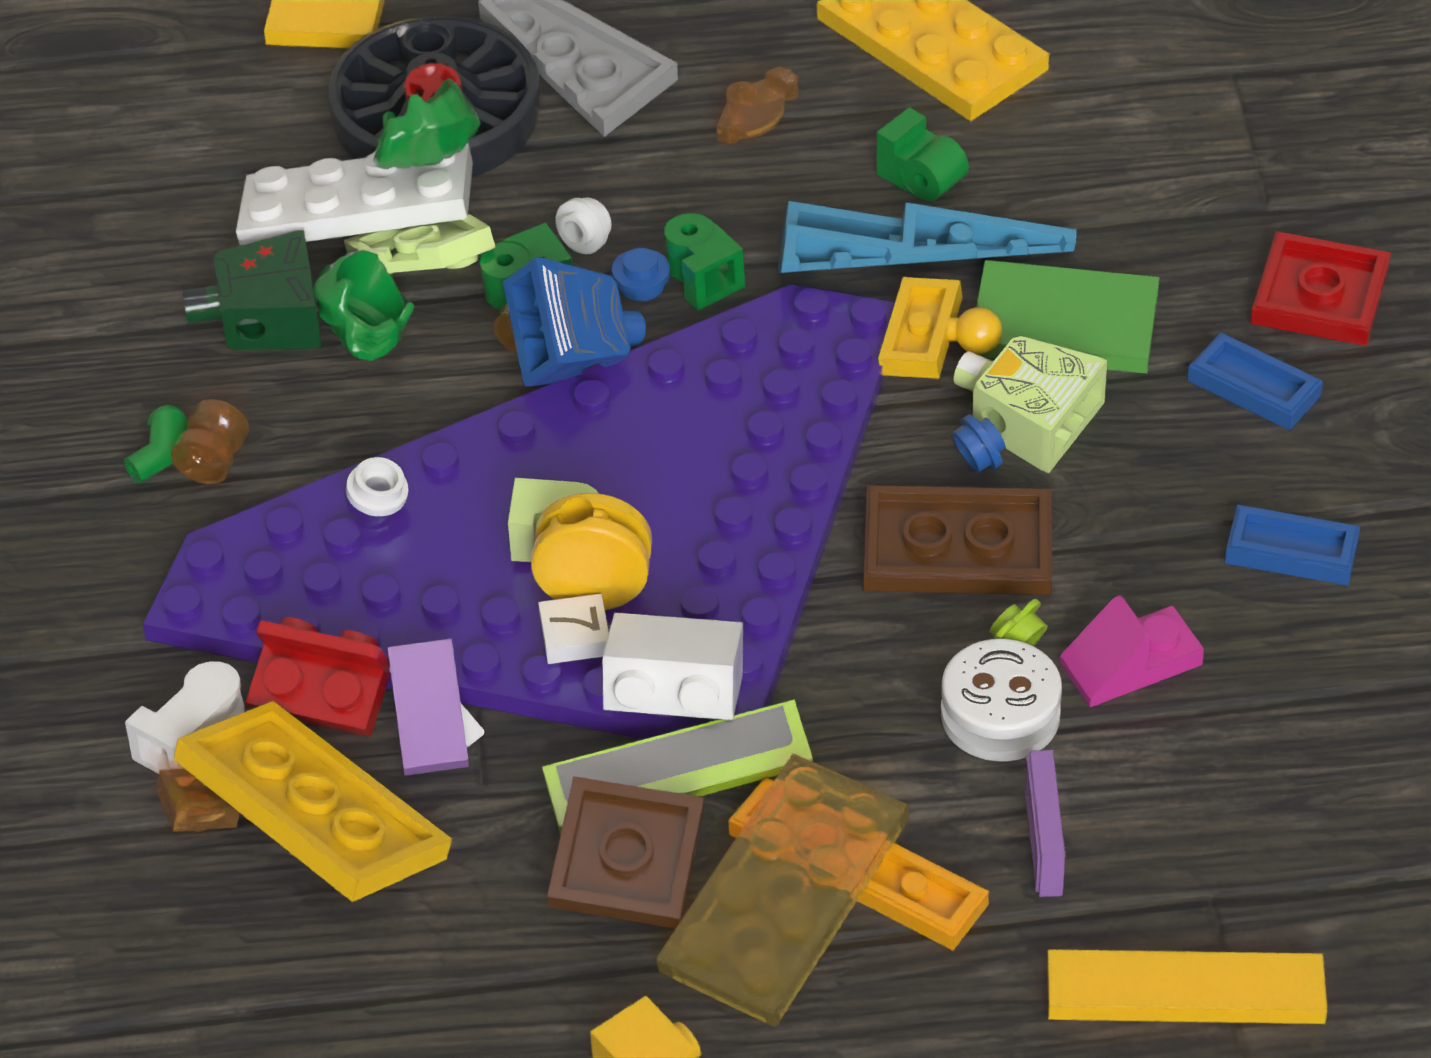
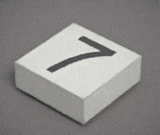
(574, 628)

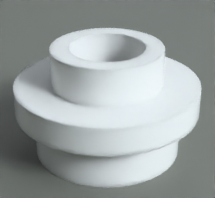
(583, 224)
(378, 475)

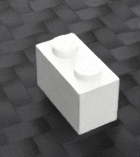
(673, 666)

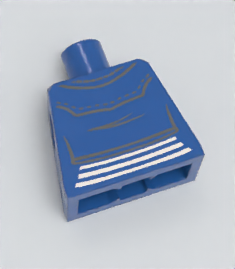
(567, 321)

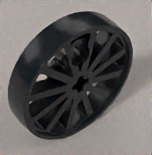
(437, 41)

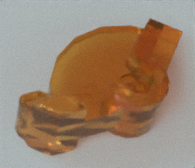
(757, 106)

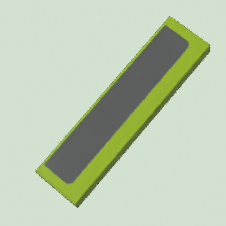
(692, 759)

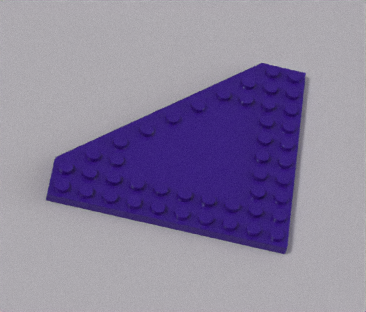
(715, 434)

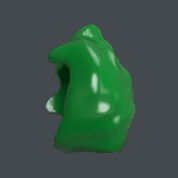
(427, 130)
(362, 305)

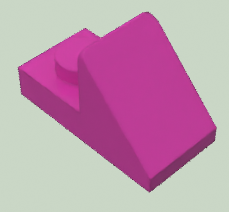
(1129, 652)

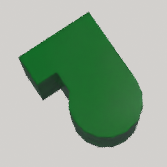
(918, 158)
(515, 253)
(698, 257)

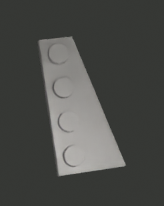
(584, 59)

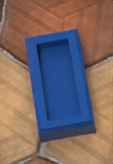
(1255, 381)
(1292, 544)

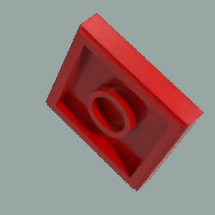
(1320, 288)

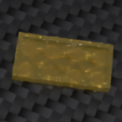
(783, 889)

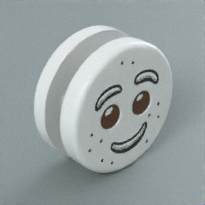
(1001, 699)

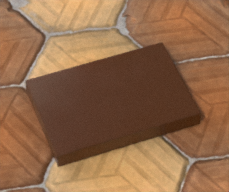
(958, 540)

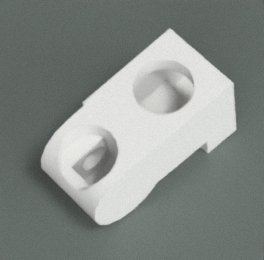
(208, 697)

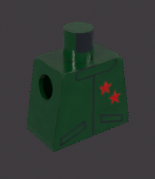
(261, 296)

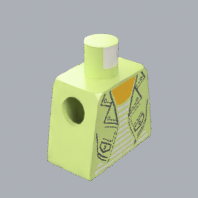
(1035, 396)

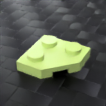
(427, 246)

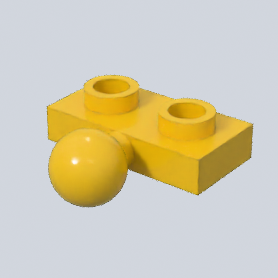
(925, 324)

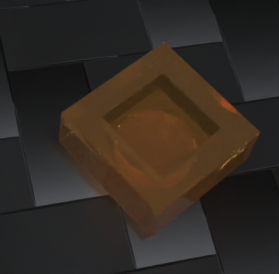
(192, 804)

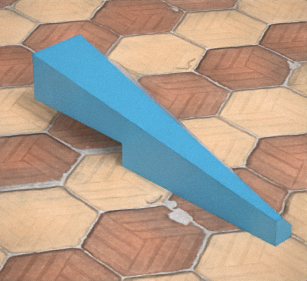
(842, 239)

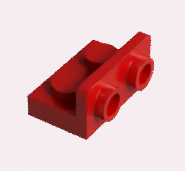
(320, 675)

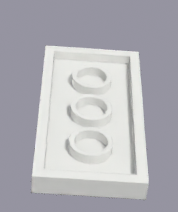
(352, 198)

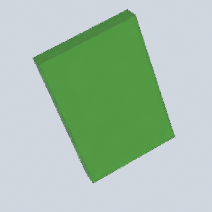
(1074, 309)

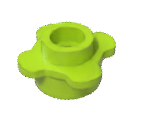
(1020, 624)

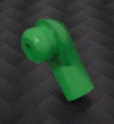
(165, 428)

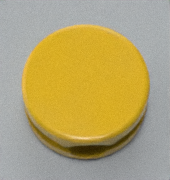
(592, 548)

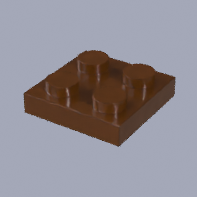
(626, 852)

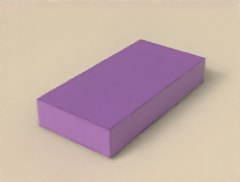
(428, 707)
(1044, 823)

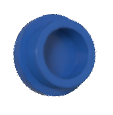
(641, 273)
(979, 443)

